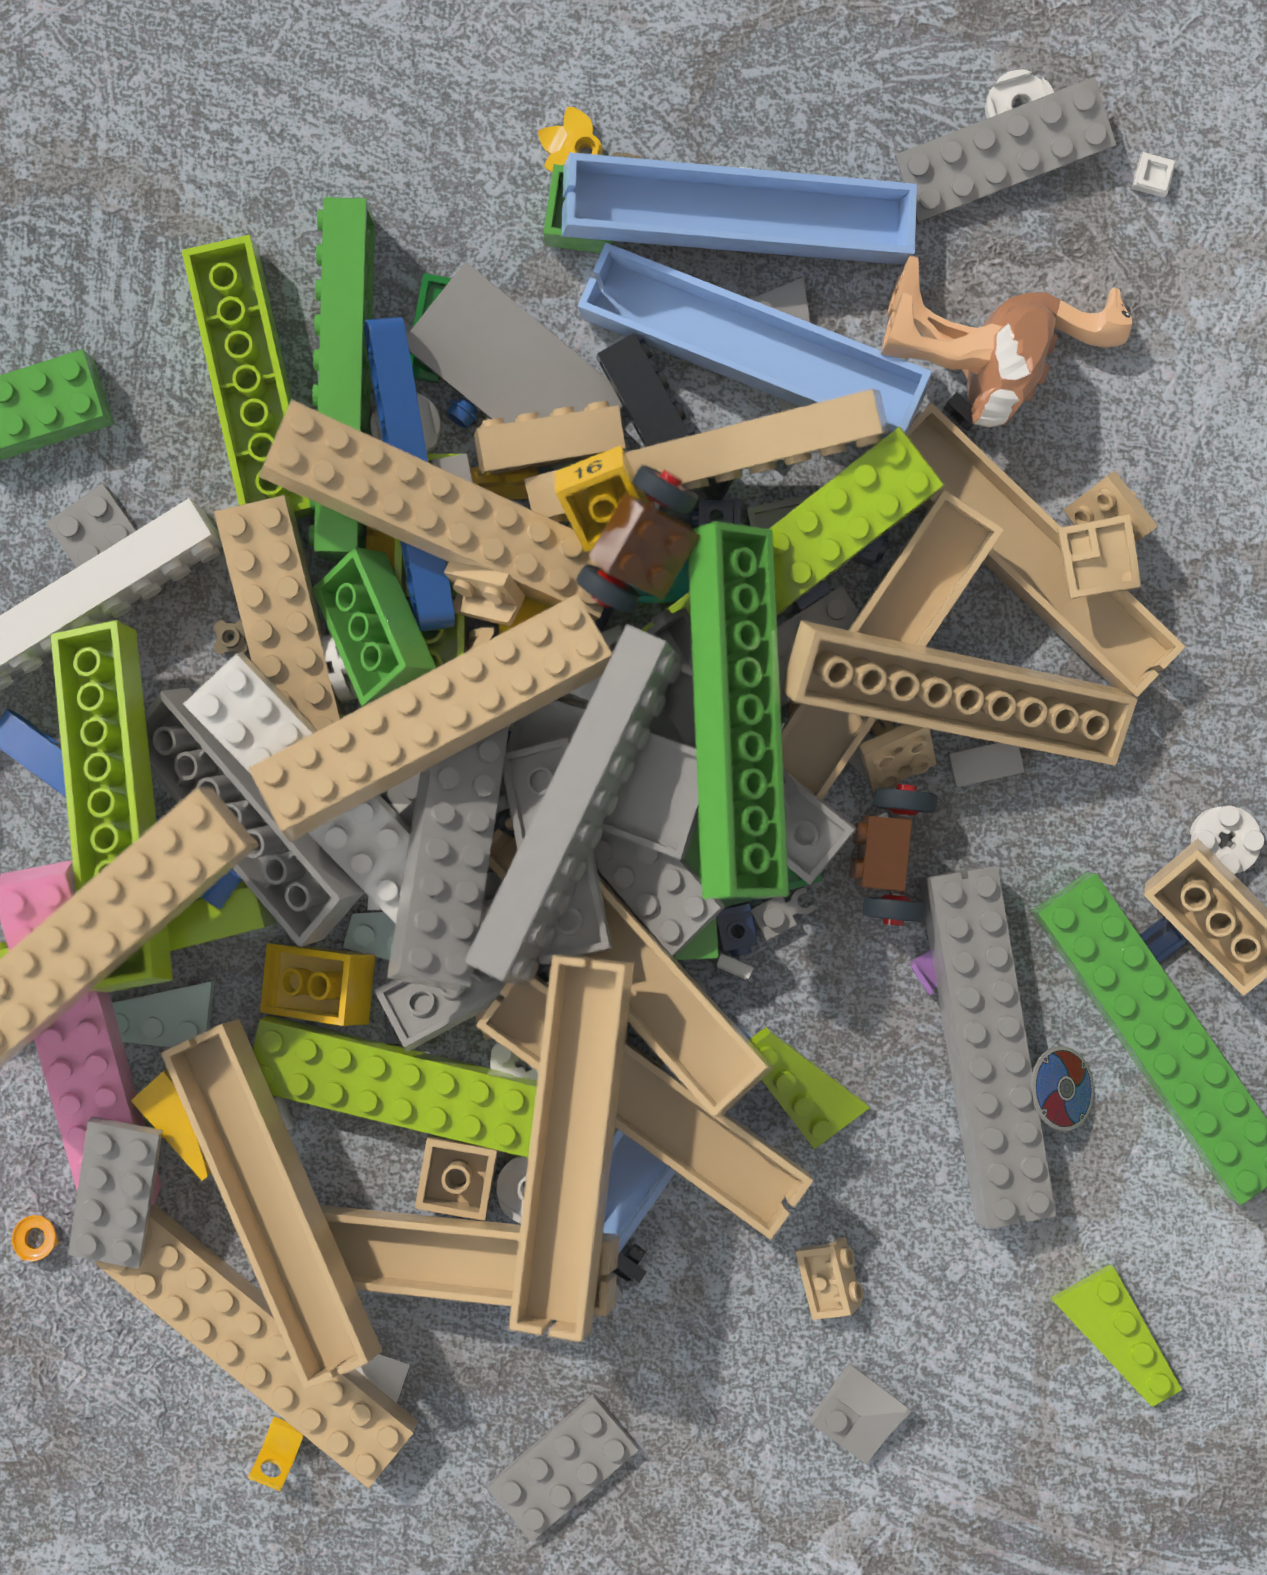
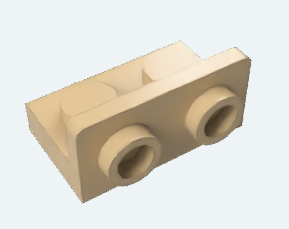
(484, 593)
(830, 1279)

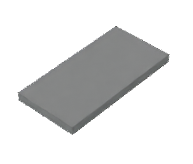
(502, 354)
(658, 799)

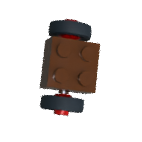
(641, 543)
(885, 852)

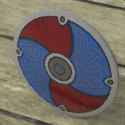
(1062, 1088)

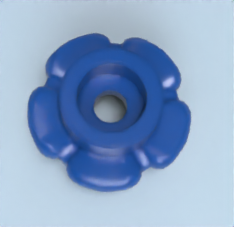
(462, 413)

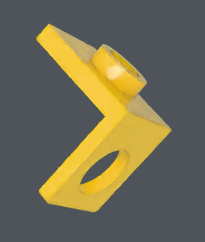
(278, 1448)

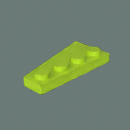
(806, 1093)
(1115, 1327)

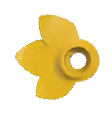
(571, 137)

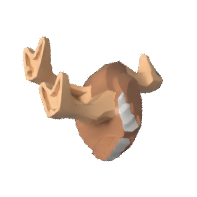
(1004, 355)

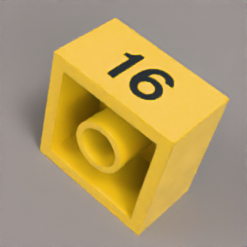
(593, 491)

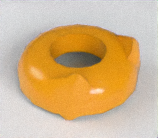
(21, 1233)

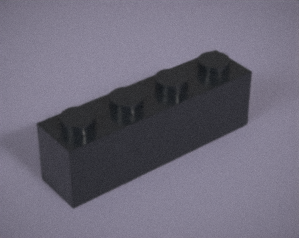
(643, 391)

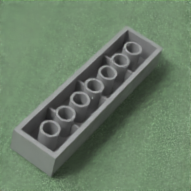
(447, 866)
(292, 878)

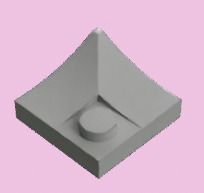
(858, 1413)

